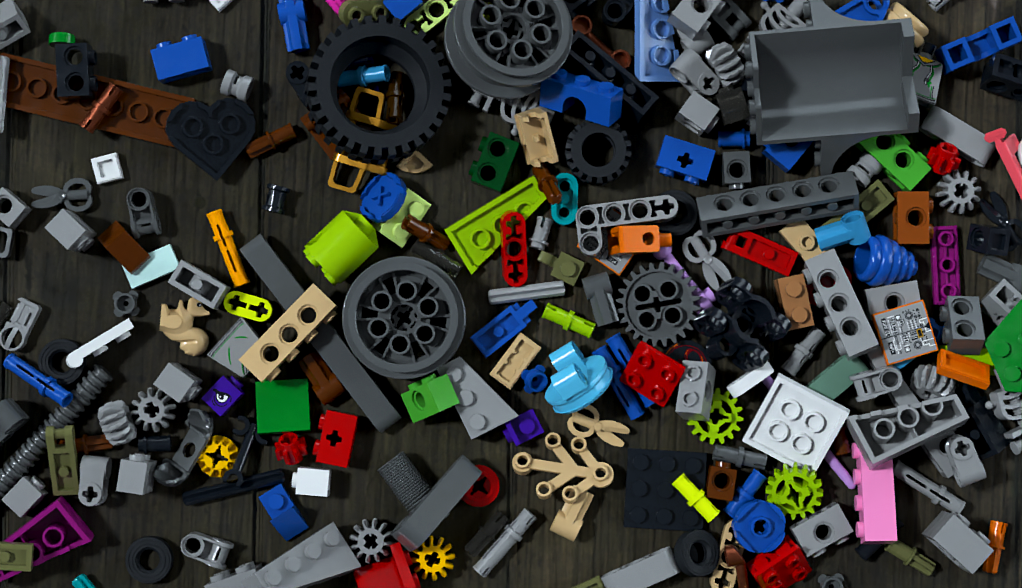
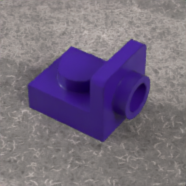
(523, 428)

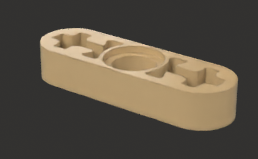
(717, 573)

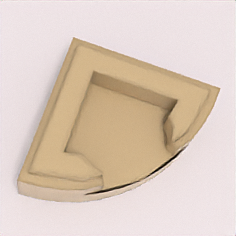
(414, 164)

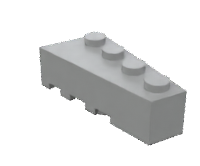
(897, 430)

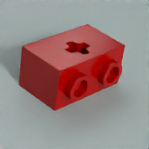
(341, 452)

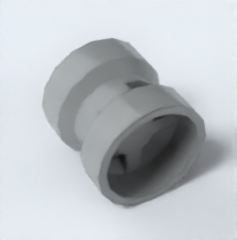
(237, 85)
(865, 169)

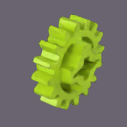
(713, 428)
(804, 487)

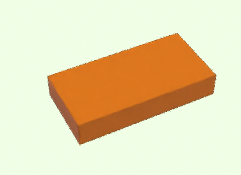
(963, 369)

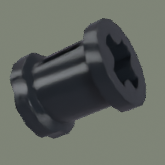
(275, 199)

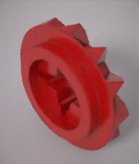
(491, 485)

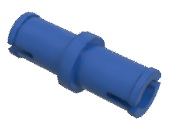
(745, 492)

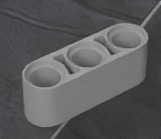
(947, 128)
(643, 571)

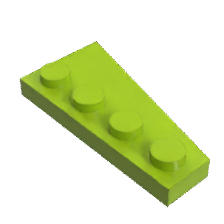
(479, 232)

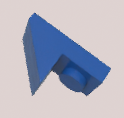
(283, 512)

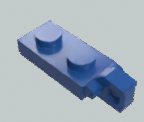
(503, 327)

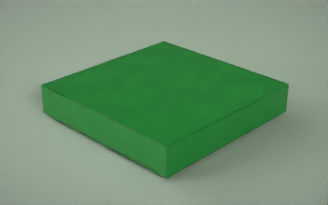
(283, 406)

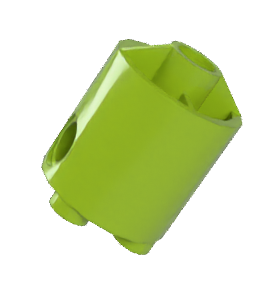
(342, 246)

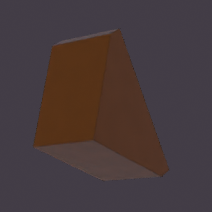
(123, 247)

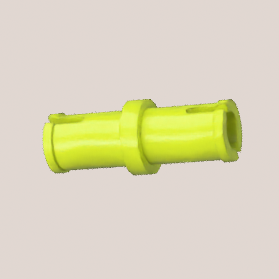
(695, 497)

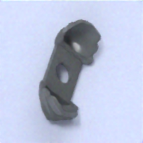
(178, 469)

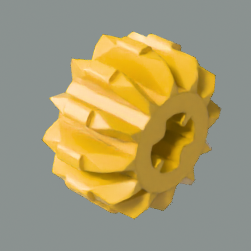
(436, 566)

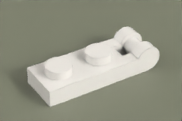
(98, 344)

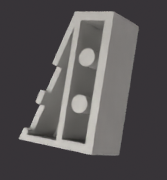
(479, 404)

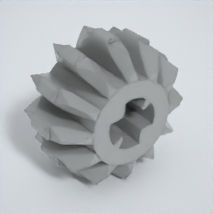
(725, 64)
(949, 188)
(929, 384)
(149, 418)
(117, 422)
(361, 540)

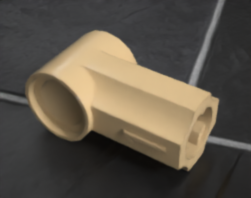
(569, 519)

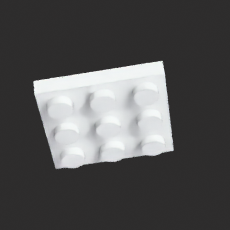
(795, 424)

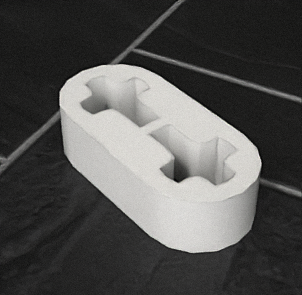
(749, 380)

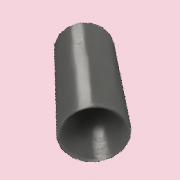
(405, 481)

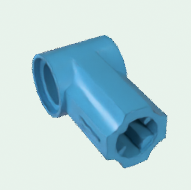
(850, 229)

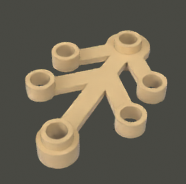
(566, 469)

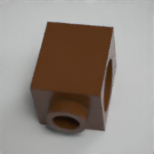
(725, 492)

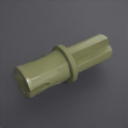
(911, 557)

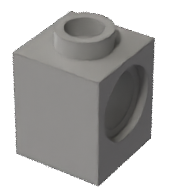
(18, 211)
(25, 495)

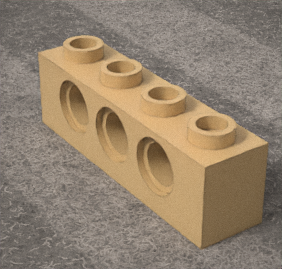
(255, 359)

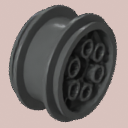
(477, 59)
(359, 329)

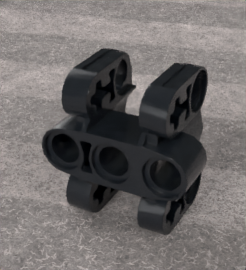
(738, 324)

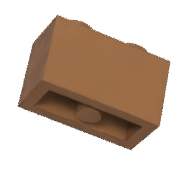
(794, 300)

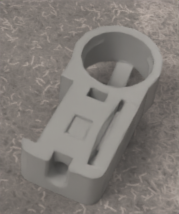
(22, 320)

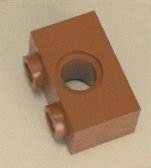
(903, 231)

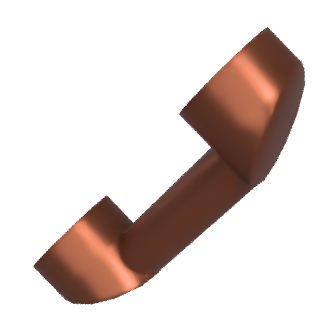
(584, 25)
(734, 558)

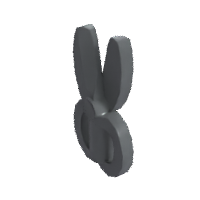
(57, 195)

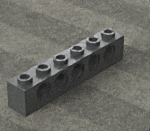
(777, 204)

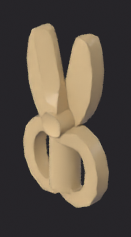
(602, 428)

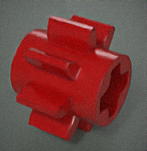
(943, 158)
(290, 448)

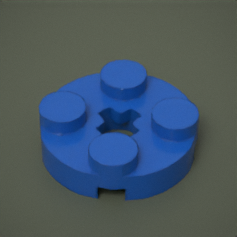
(744, 526)

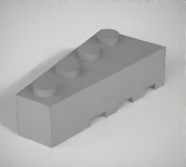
(308, 563)

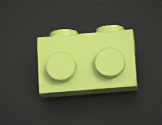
(392, 228)

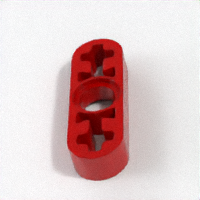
(522, 255)

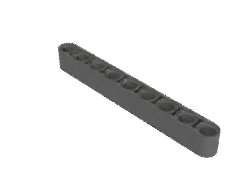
(327, 341)

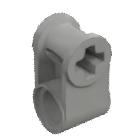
(694, 73)
(874, 382)
(965, 465)
(94, 477)
(208, 549)

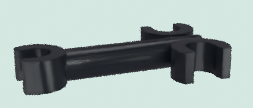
(250, 434)

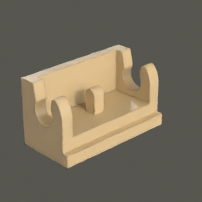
(536, 137)

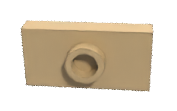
(801, 239)
(515, 360)

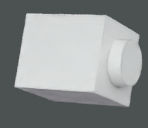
(312, 481)

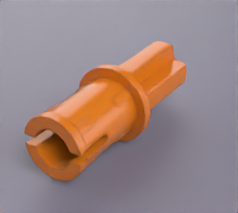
(996, 536)

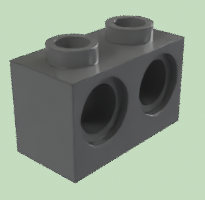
(962, 325)

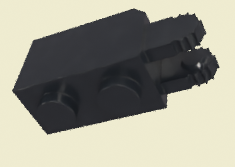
(983, 426)

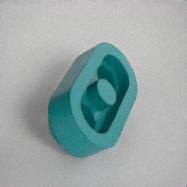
(569, 200)

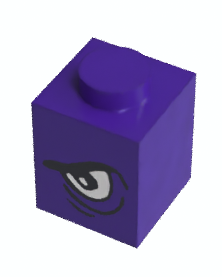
(224, 394)

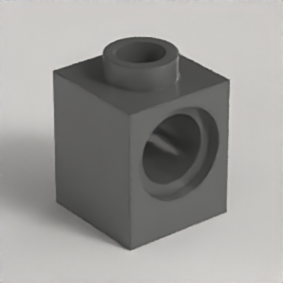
(740, 158)

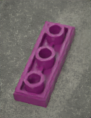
(944, 247)

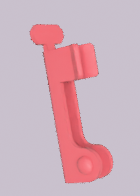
(1007, 150)

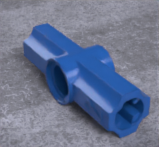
(293, 19)

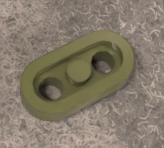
(363, 8)

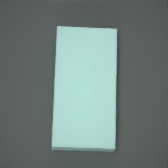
(162, 262)

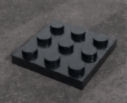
(652, 499)

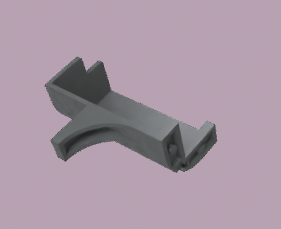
(831, 82)

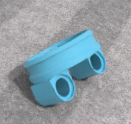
(577, 380)

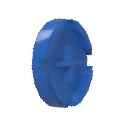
(383, 197)

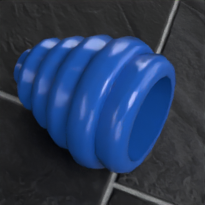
(883, 262)

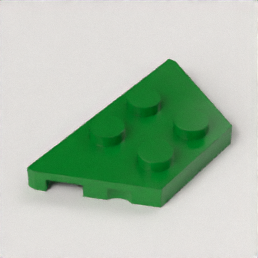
(1006, 349)

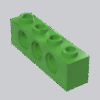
(906, 177)

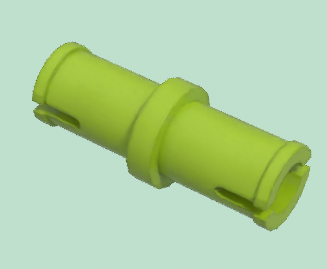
(568, 320)

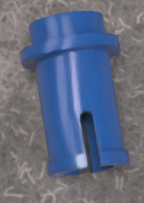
(734, 138)

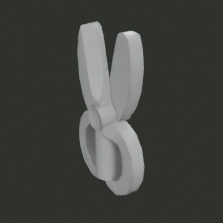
(709, 263)

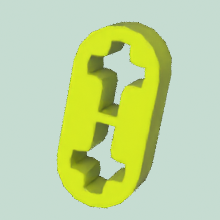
(250, 300)

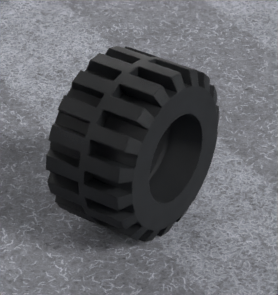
(590, 173)

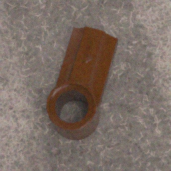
(324, 381)

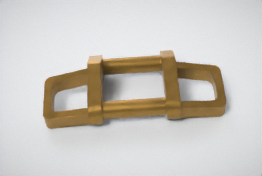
(343, 158)

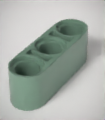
(836, 377)

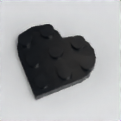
(211, 134)

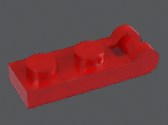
(762, 252)

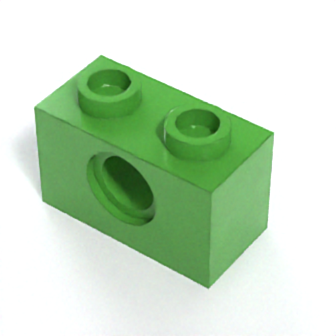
(429, 397)

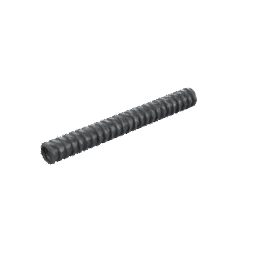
(64, 416)

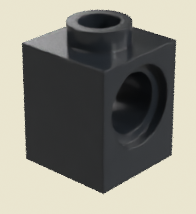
(988, 239)

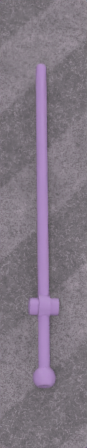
(705, 302)

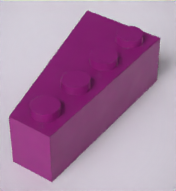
(52, 532)

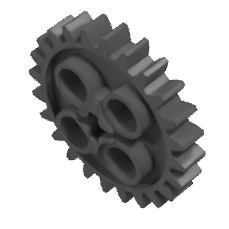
(662, 327)

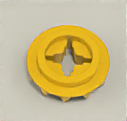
(228, 450)

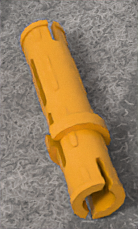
(224, 238)

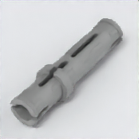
(953, 504)
(502, 545)

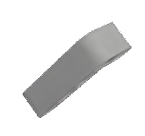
(627, 218)

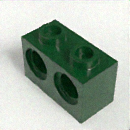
(500, 164)

